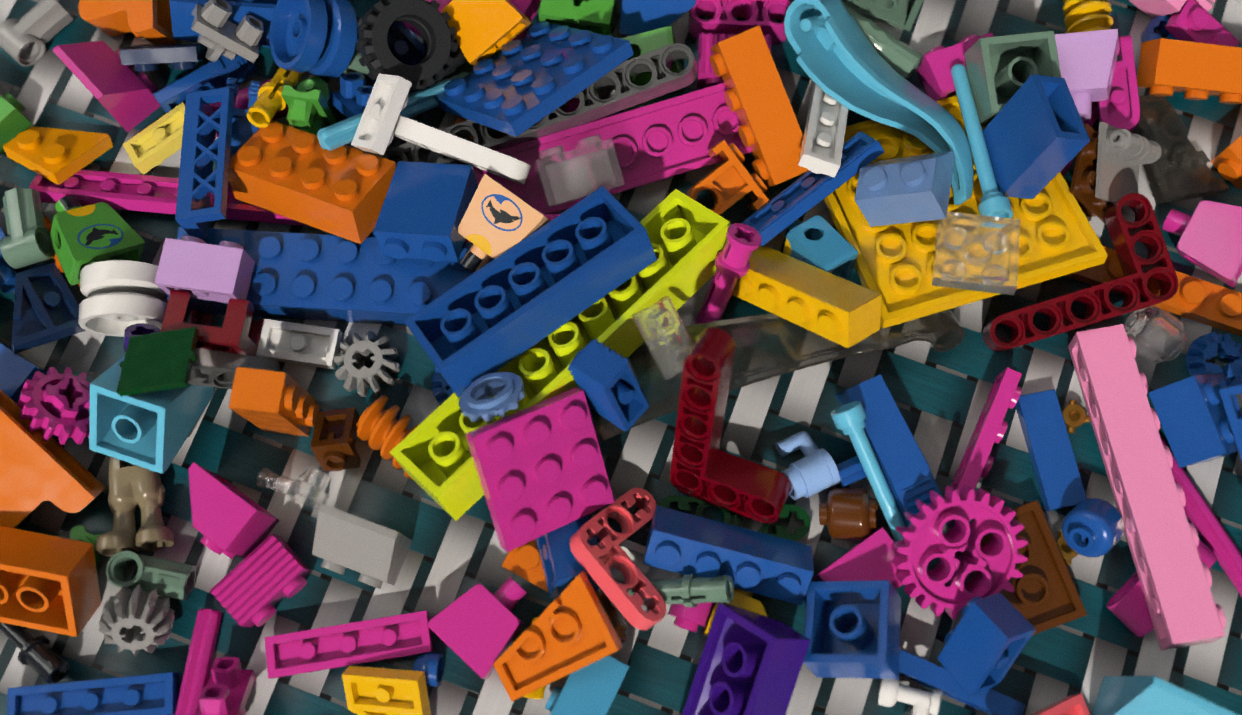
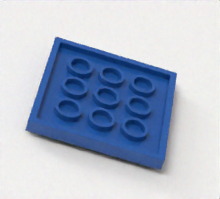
(532, 77)

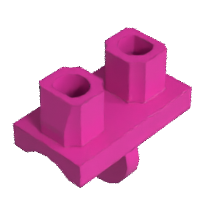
(226, 689)

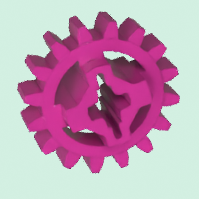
(57, 404)

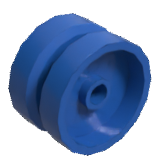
(313, 36)

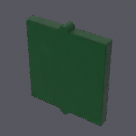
(158, 361)

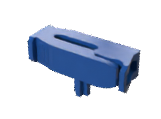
(892, 445)

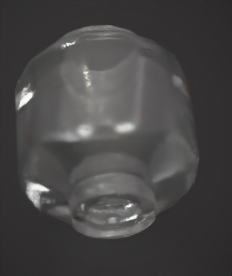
(1156, 334)

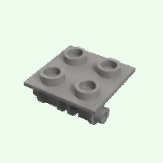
(1119, 161)

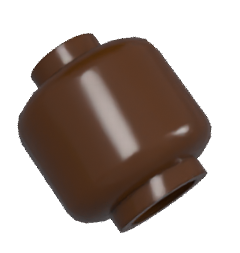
(849, 513)

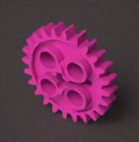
(925, 541)

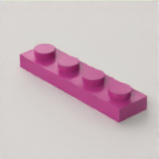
(989, 429)
(348, 644)

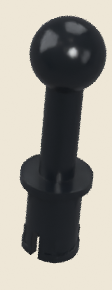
(37, 653)

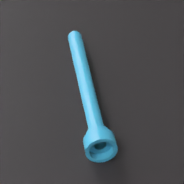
(993, 202)
(851, 421)

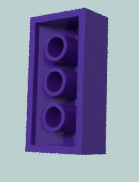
(746, 665)

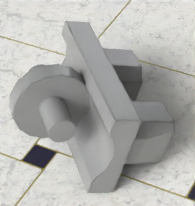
(222, 35)

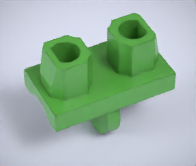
(309, 105)

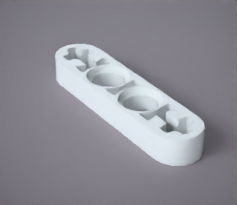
(461, 150)

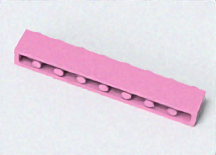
(1145, 489)

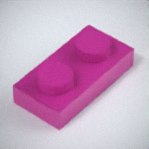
(1197, 25)

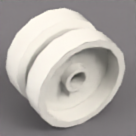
(120, 296)

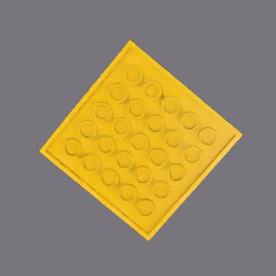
(900, 257)

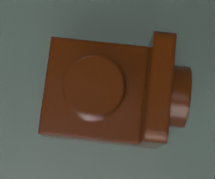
(335, 439)

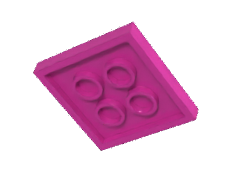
(540, 468)

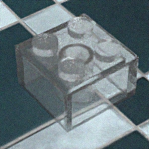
(577, 172)

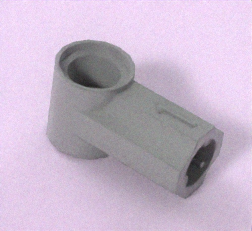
(27, 37)

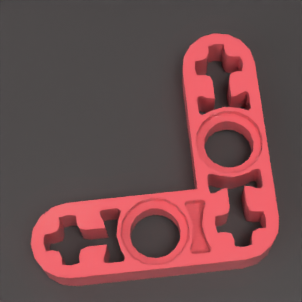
(608, 554)

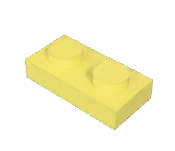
(157, 140)

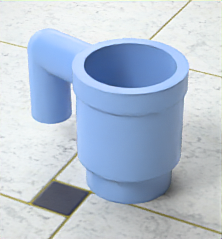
(813, 472)

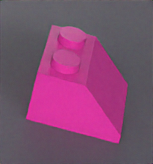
(112, 84)
(226, 515)

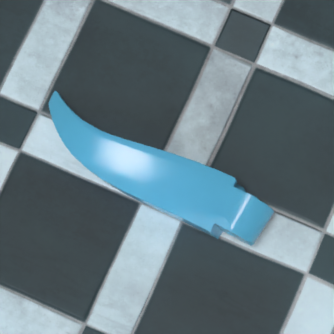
(854, 74)

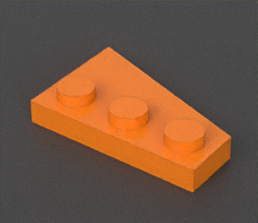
(559, 642)

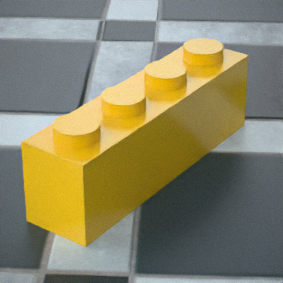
(810, 297)

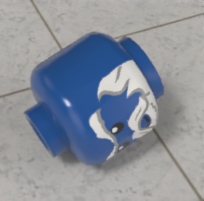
(1092, 527)

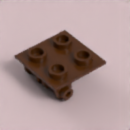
(1084, 179)

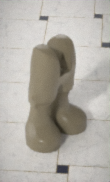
(127, 489)

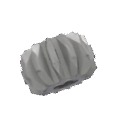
(364, 377)
(136, 620)

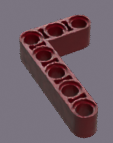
(1096, 298)
(697, 462)

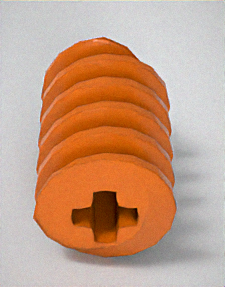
(384, 429)

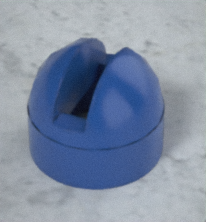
(433, 667)

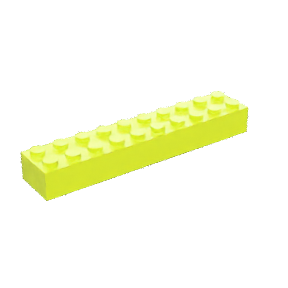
(685, 245)

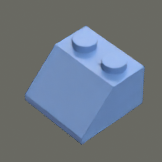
(905, 189)

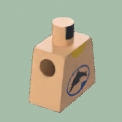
(496, 223)

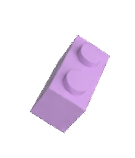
(205, 269)

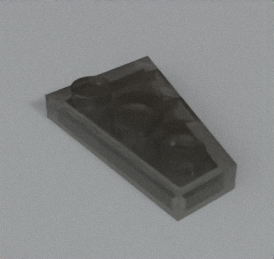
(1180, 170)

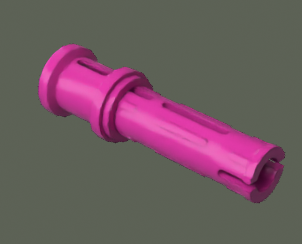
(731, 265)

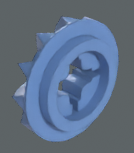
(506, 392)

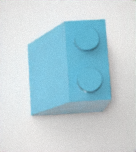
(142, 426)

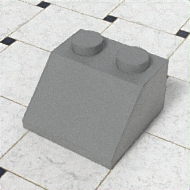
(360, 546)

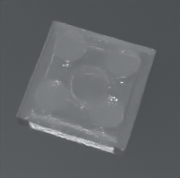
(977, 253)

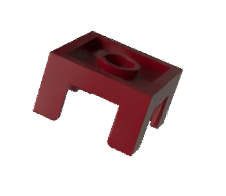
(236, 335)

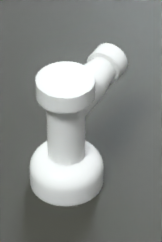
(922, 701)

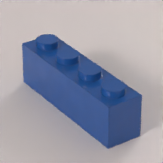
(717, 549)

